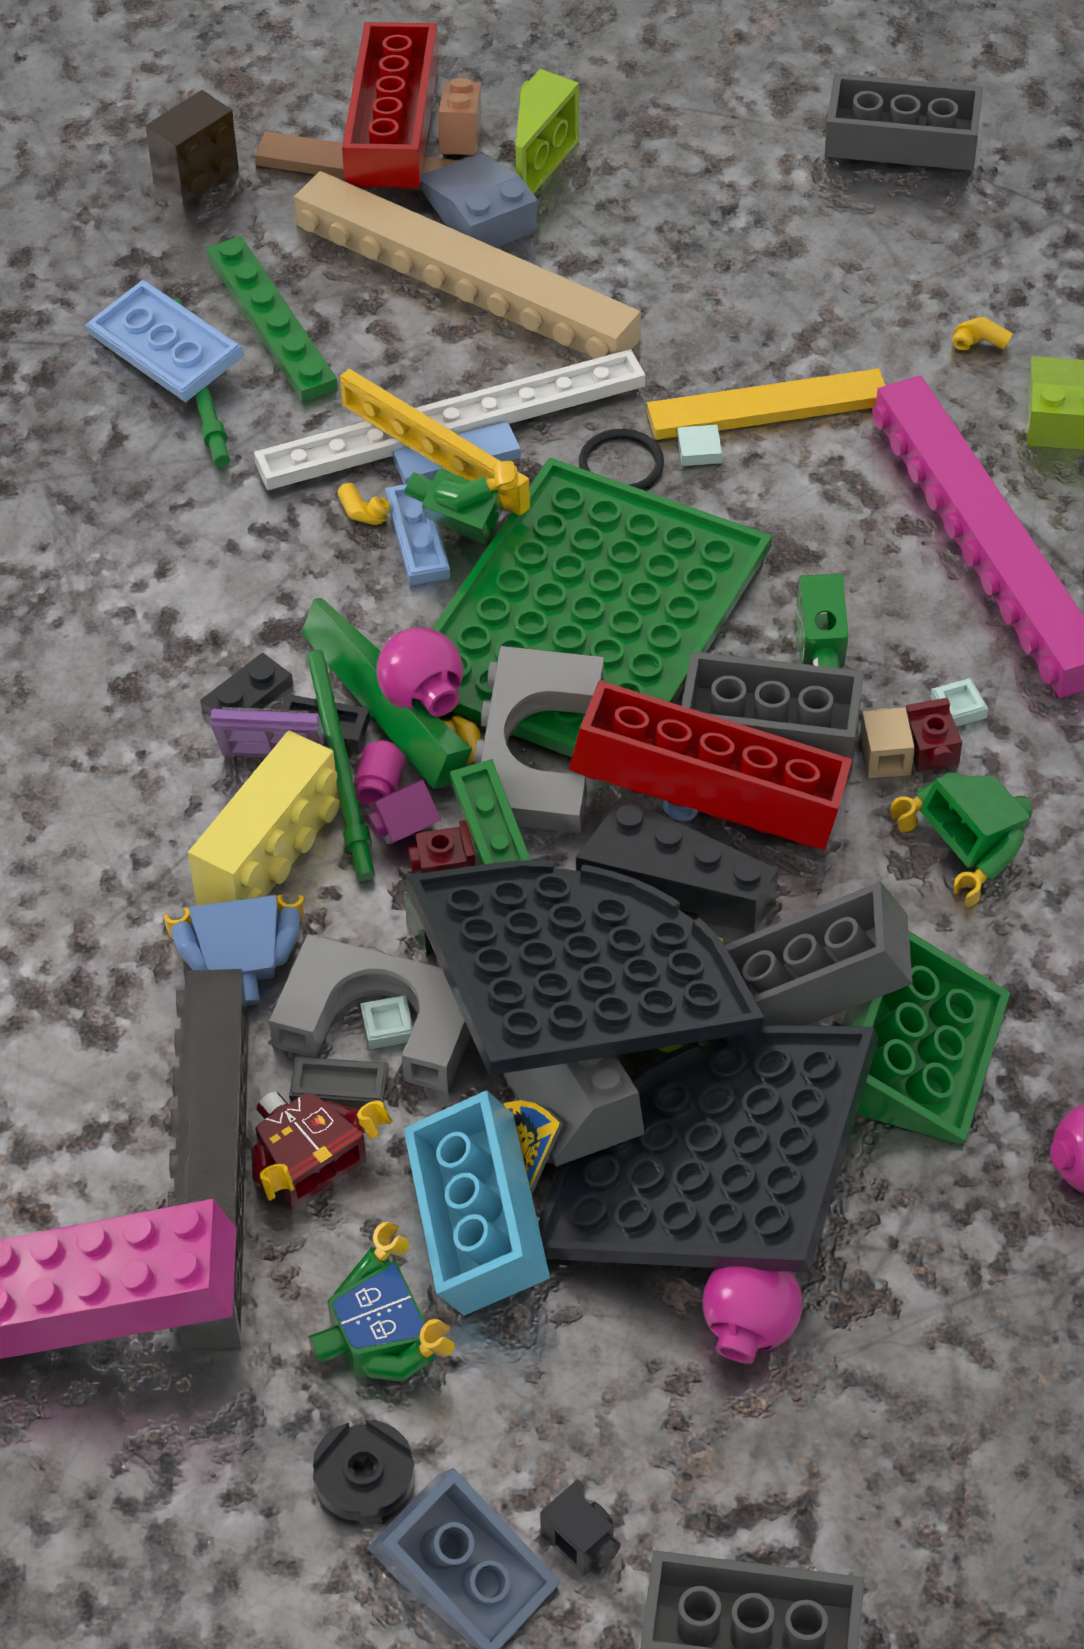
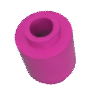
(378, 771)

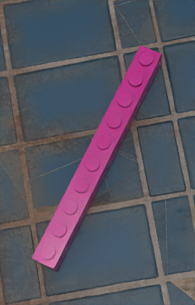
(986, 531)

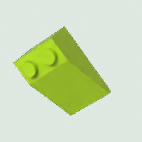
(545, 126)
(1056, 403)

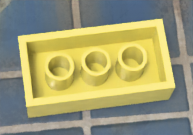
(266, 823)

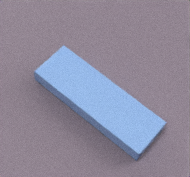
(494, 439)
(417, 539)

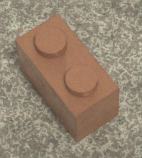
(460, 117)

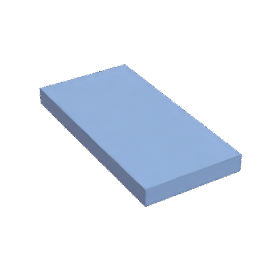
(164, 340)

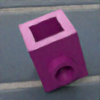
(403, 813)

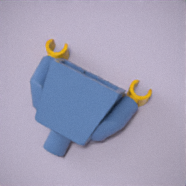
(239, 935)

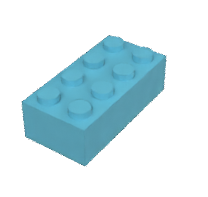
(475, 1203)

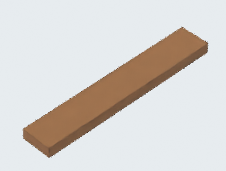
(314, 155)

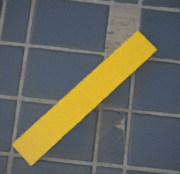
(766, 403)
(426, 436)

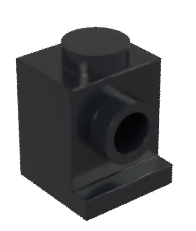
(579, 1529)

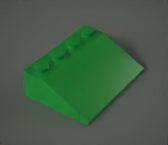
(931, 1045)

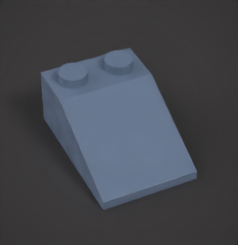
(482, 199)
(464, 1562)

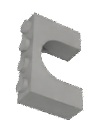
(527, 684)
(336, 973)

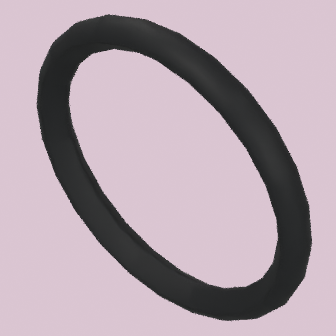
(627, 433)

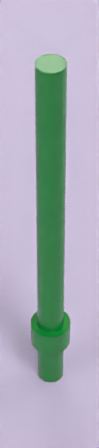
(212, 430)
(356, 834)

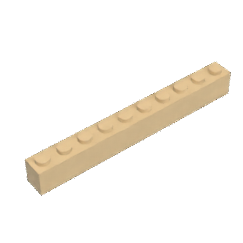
(466, 268)

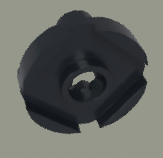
(363, 1498)

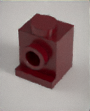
(934, 735)
(442, 849)

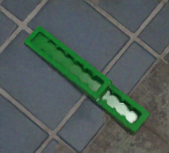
(419, 735)

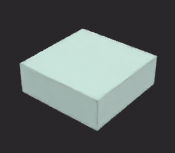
(699, 445)
(964, 700)
(386, 1022)

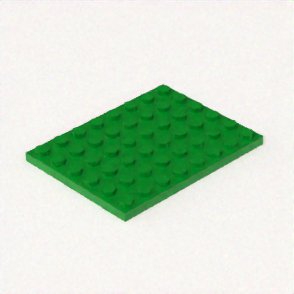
(599, 577)

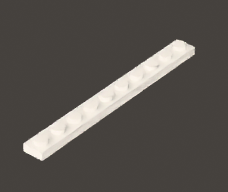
(460, 414)

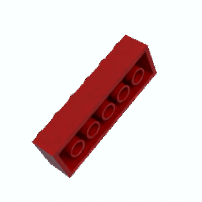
(390, 105)
(710, 765)

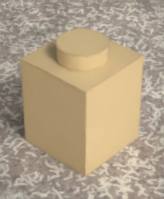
(886, 743)

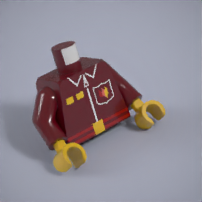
(310, 1143)

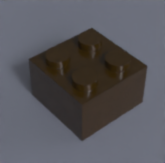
(192, 146)

